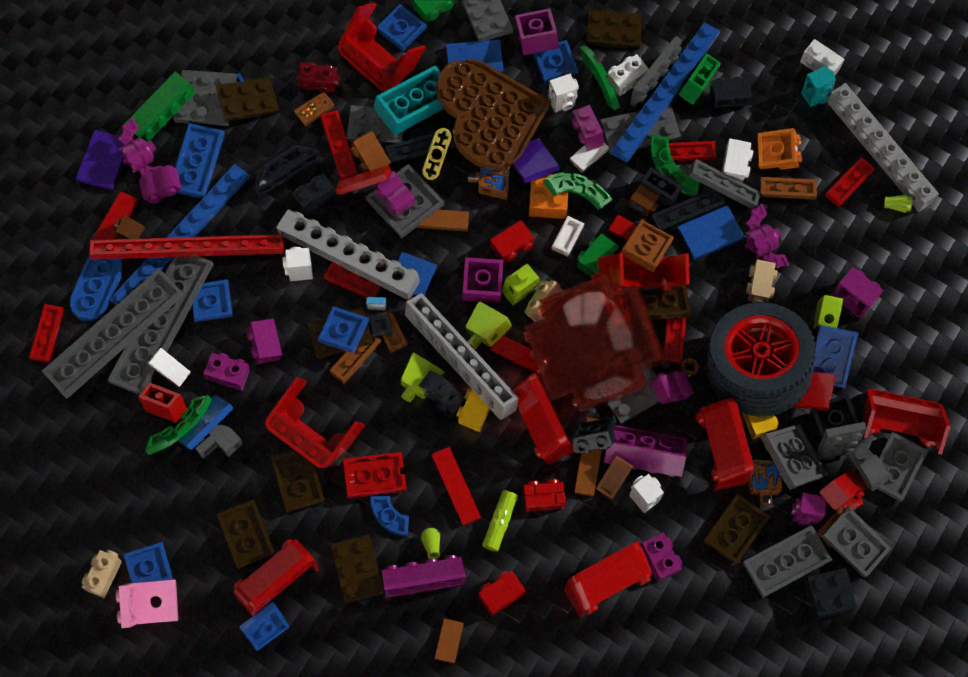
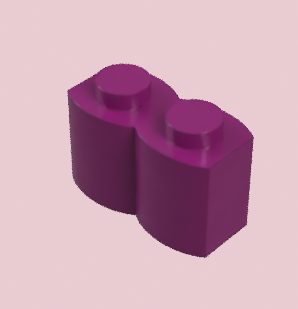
(160, 184)
(395, 194)
(672, 387)

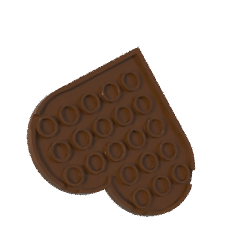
(490, 111)

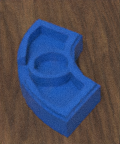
(388, 516)

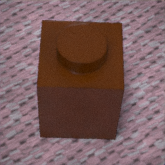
(644, 201)
(127, 228)

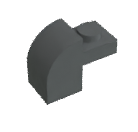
(221, 437)
(869, 466)

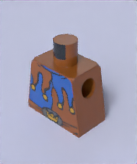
(491, 182)
(765, 481)

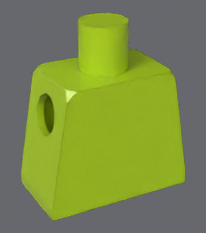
(522, 282)
(828, 309)
(486, 326)
(414, 374)

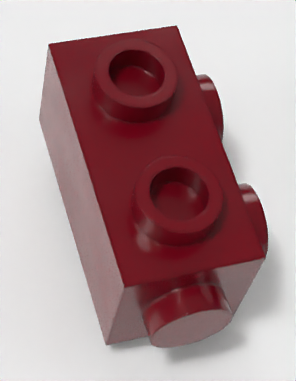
(318, 77)

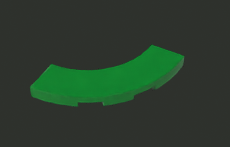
(600, 75)
(664, 164)
(577, 184)
(172, 434)

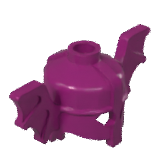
(137, 152)
(764, 238)

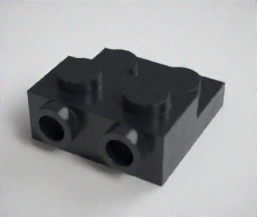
(594, 435)

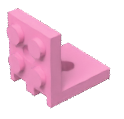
(137, 607)

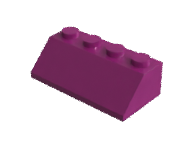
(648, 450)
(424, 576)

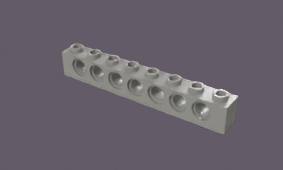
(882, 147)
(404, 287)
(461, 356)

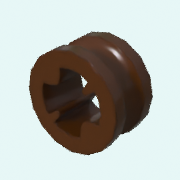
(689, 361)

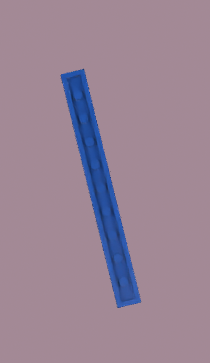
(665, 92)
(188, 227)

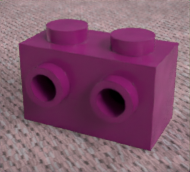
(588, 128)
(264, 341)
(227, 371)
(808, 509)
(661, 557)

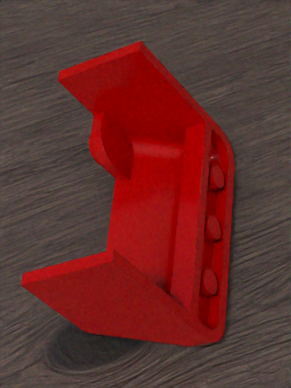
(369, 57)
(624, 272)
(906, 416)
(542, 420)
(285, 424)
(728, 443)
(274, 576)
(608, 578)

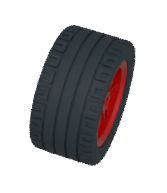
(757, 340)

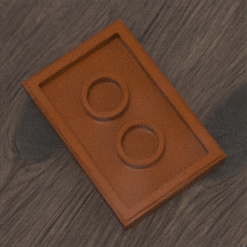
(647, 245)

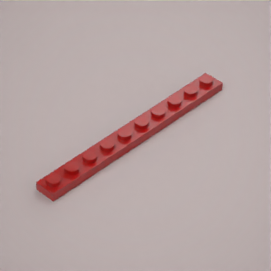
(186, 247)

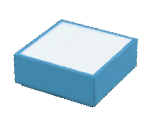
(376, 303)

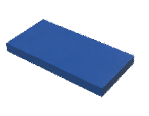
(198, 159)

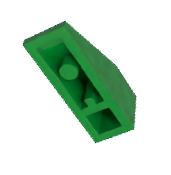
(699, 79)

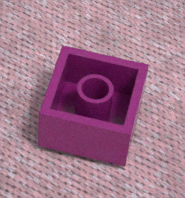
(537, 31)
(482, 280)
(857, 292)

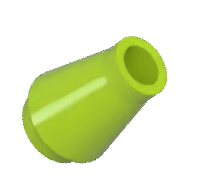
(900, 203)
(431, 541)

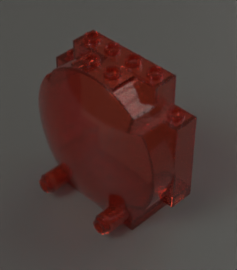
(594, 343)

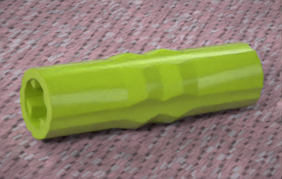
(500, 520)

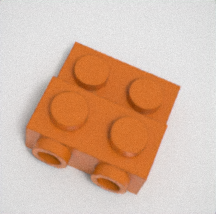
(779, 149)

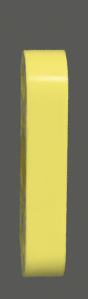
(436, 168)

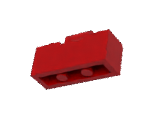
(845, 491)

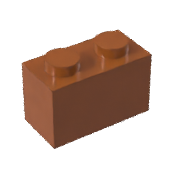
(369, 152)

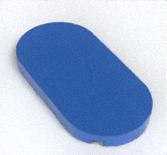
(95, 288)

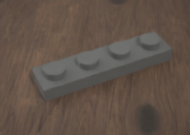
(724, 184)

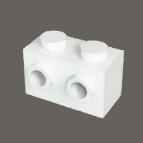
(819, 56)
(626, 74)
(563, 92)
(736, 159)
(298, 264)
(646, 492)

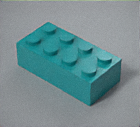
(409, 101)

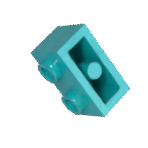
(818, 86)

